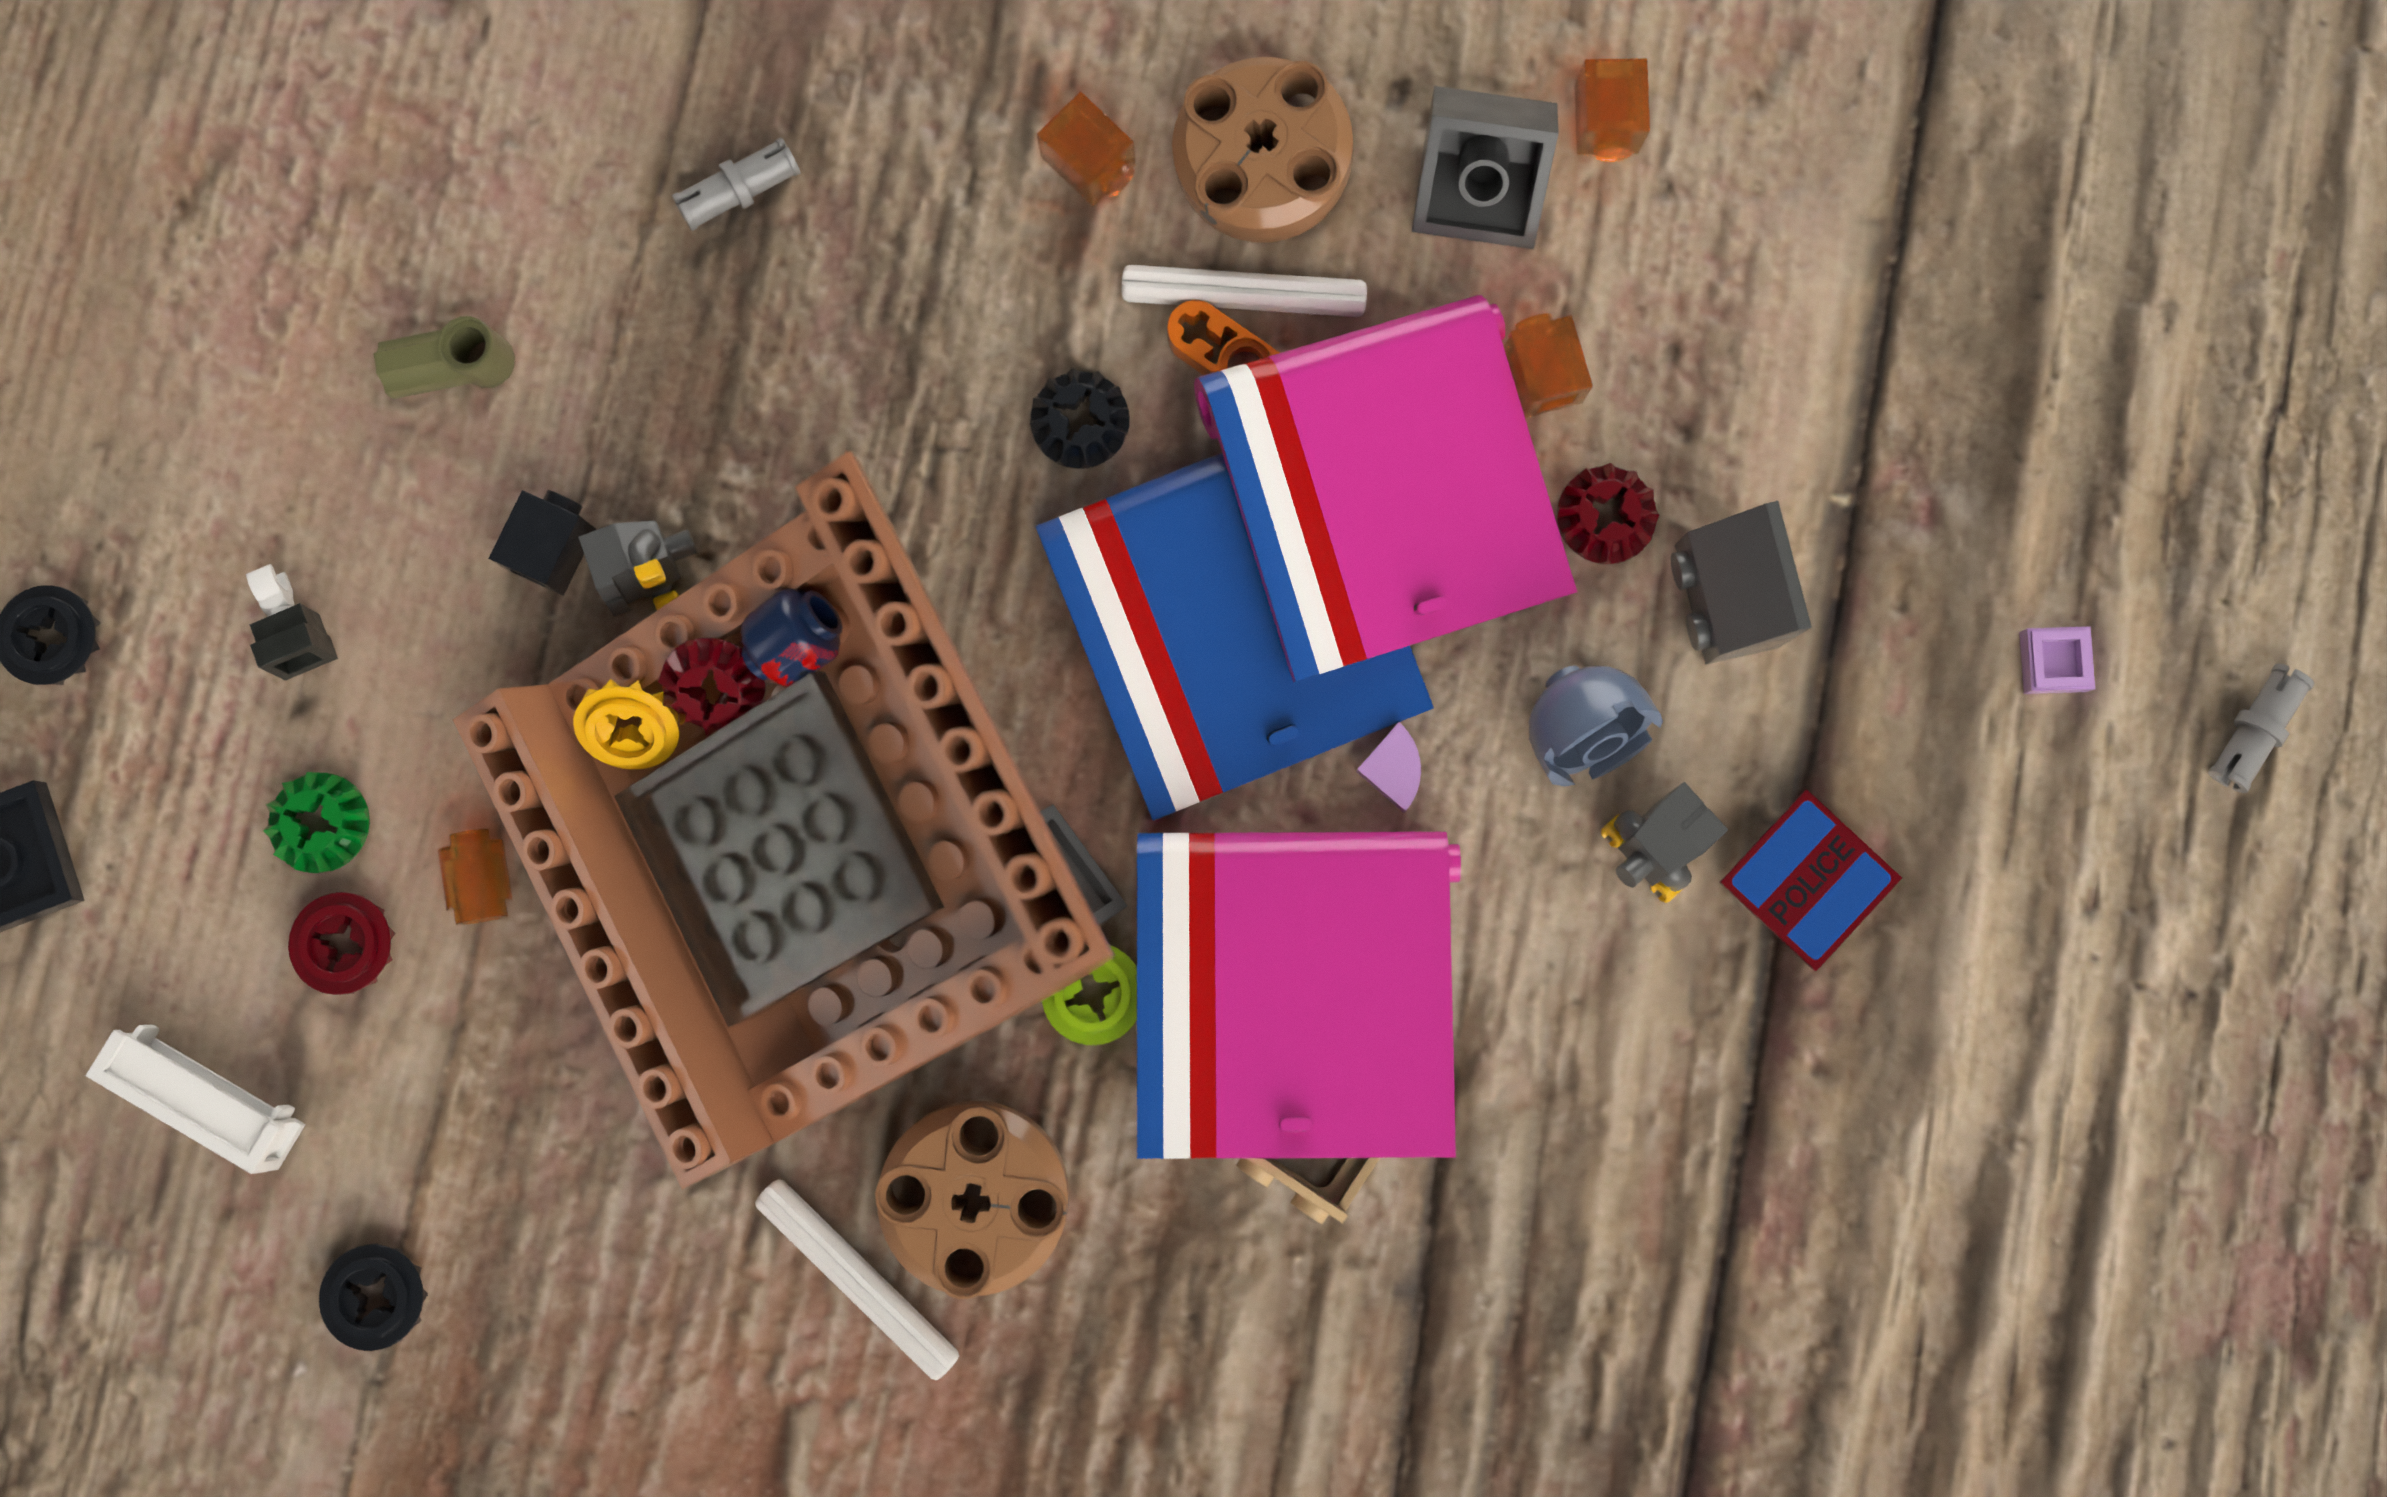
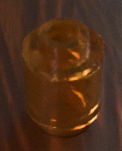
(475, 877)

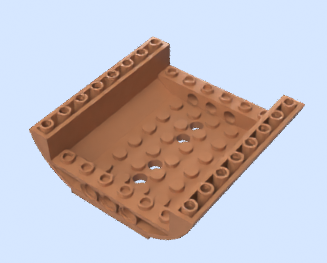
(1011, 905)

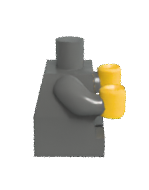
(635, 562)
(1664, 841)

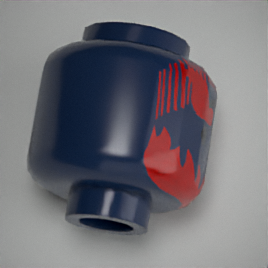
(791, 636)

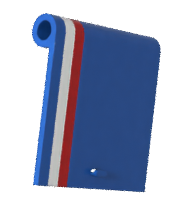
(1192, 648)

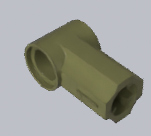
(441, 359)

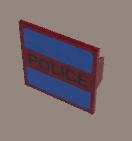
(1810, 880)

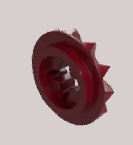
(1578, 517)
(686, 671)
(316, 959)

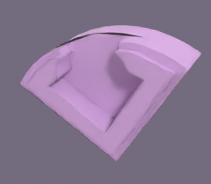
(1394, 768)

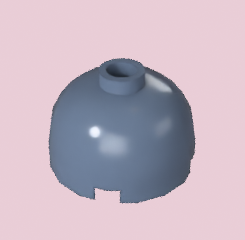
(1591, 721)

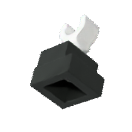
(290, 636)

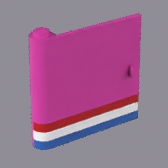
(1385, 481)
(1297, 992)

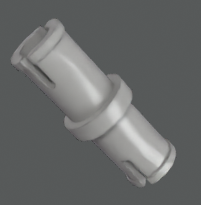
(736, 184)
(2261, 728)

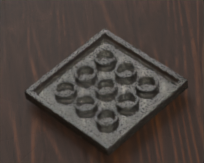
(778, 849)

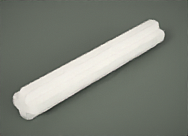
(1245, 290)
(857, 1279)

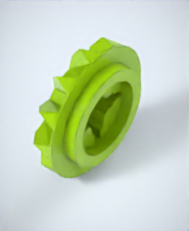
(1080, 1022)

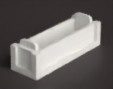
(195, 1100)

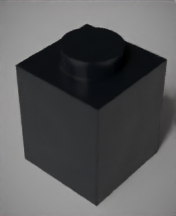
(542, 540)

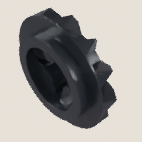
(1092, 443)
(37, 610)
(344, 1305)

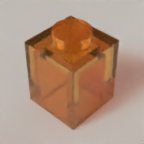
(1612, 108)
(1088, 150)
(1547, 364)

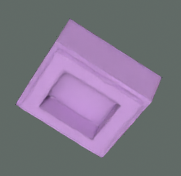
(2057, 660)

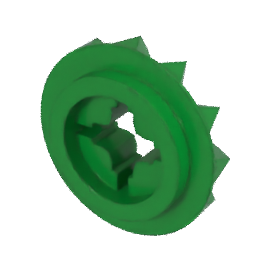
(342, 807)

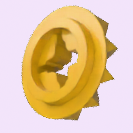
(628, 746)

